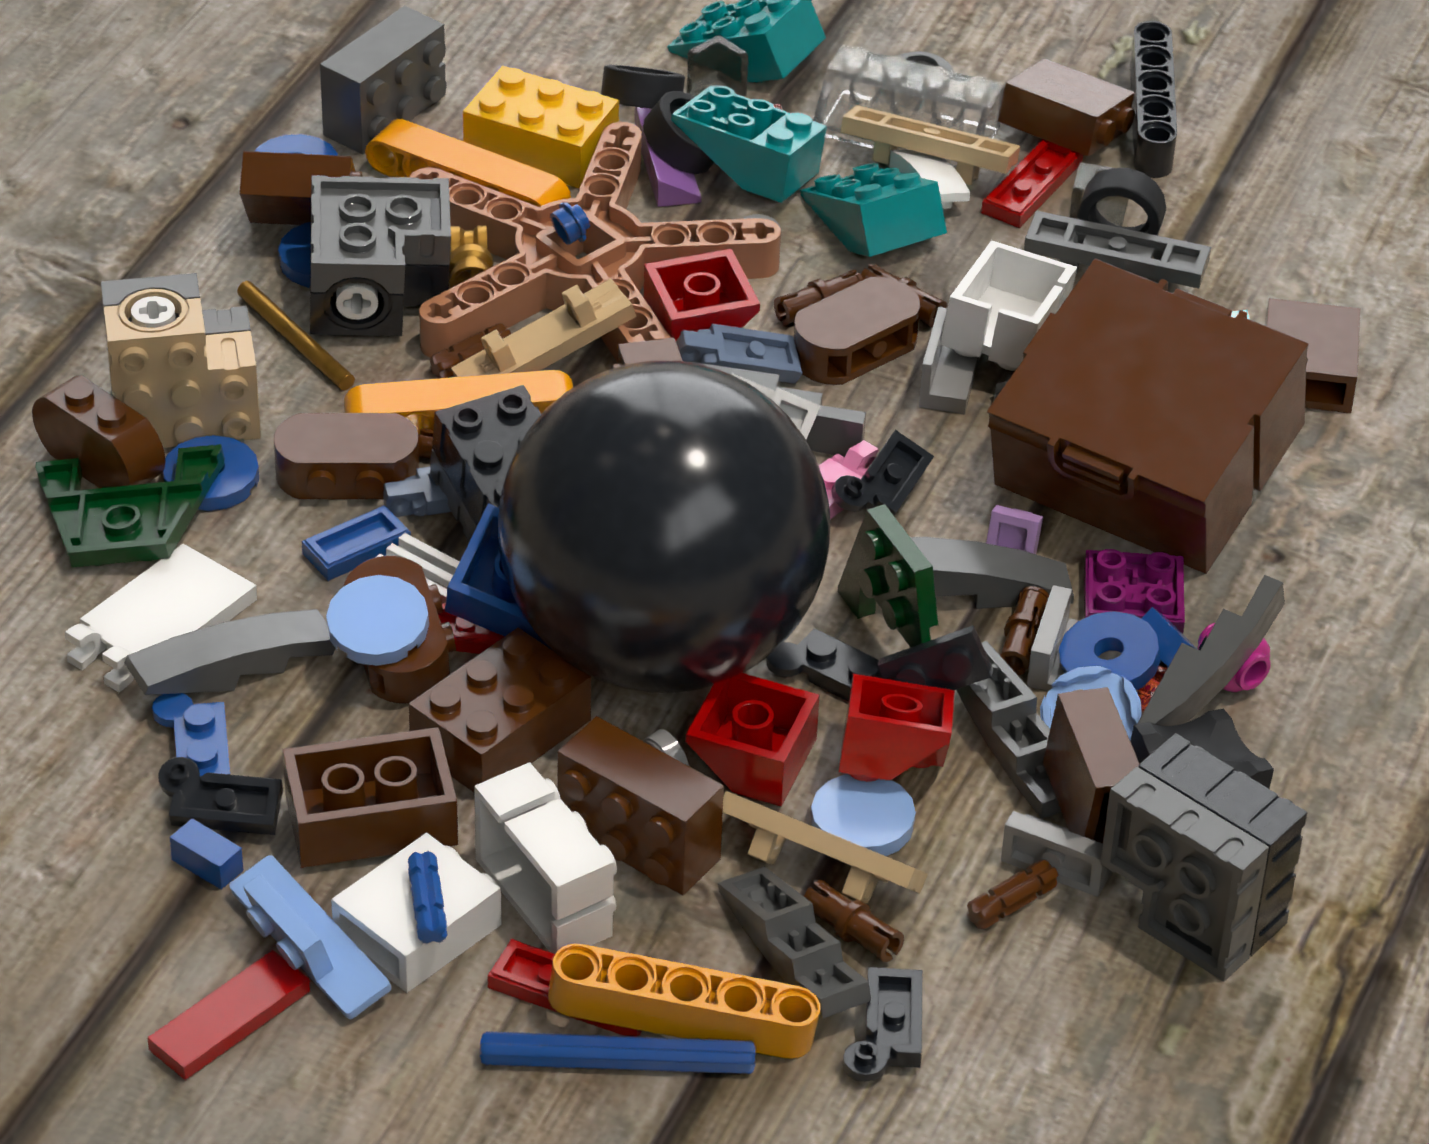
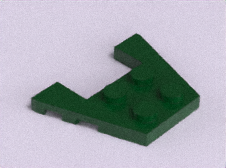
(128, 520)
(894, 573)

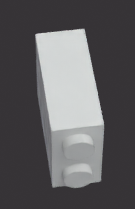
(382, 920)

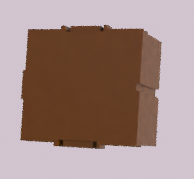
(1149, 413)

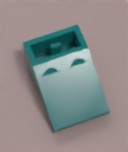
(770, 31)
(753, 141)
(877, 208)

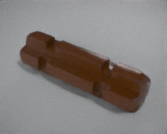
(444, 360)
(1012, 894)

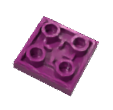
(1134, 584)

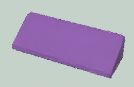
(668, 183)

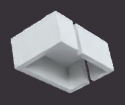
(1004, 303)
(544, 859)

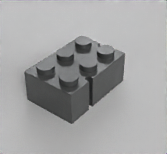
(382, 78)

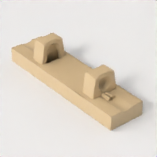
(896, 131)
(553, 334)
(866, 865)

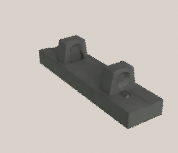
(1083, 241)

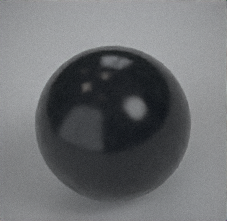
(664, 526)

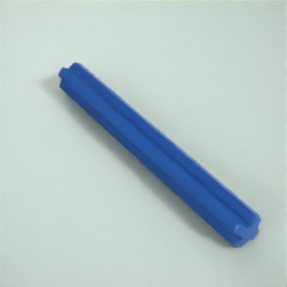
(617, 1052)

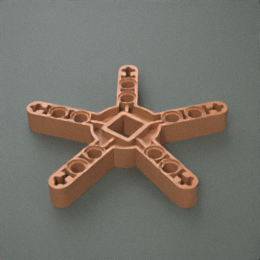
(544, 266)

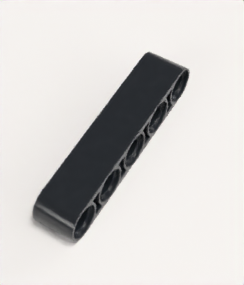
(1154, 99)

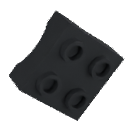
(1212, 732)

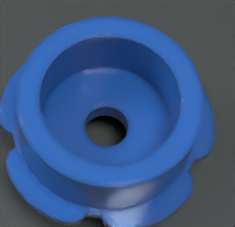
(570, 223)

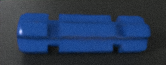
(427, 897)

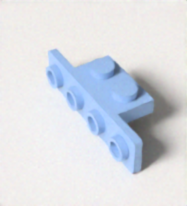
(309, 937)

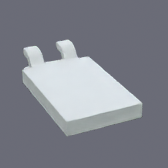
(157, 605)

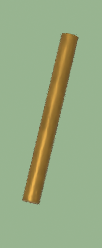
(296, 335)

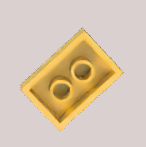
(539, 122)

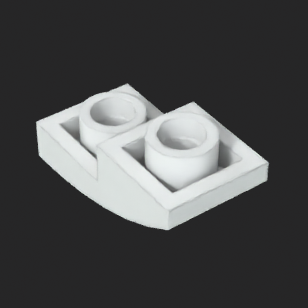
(934, 168)

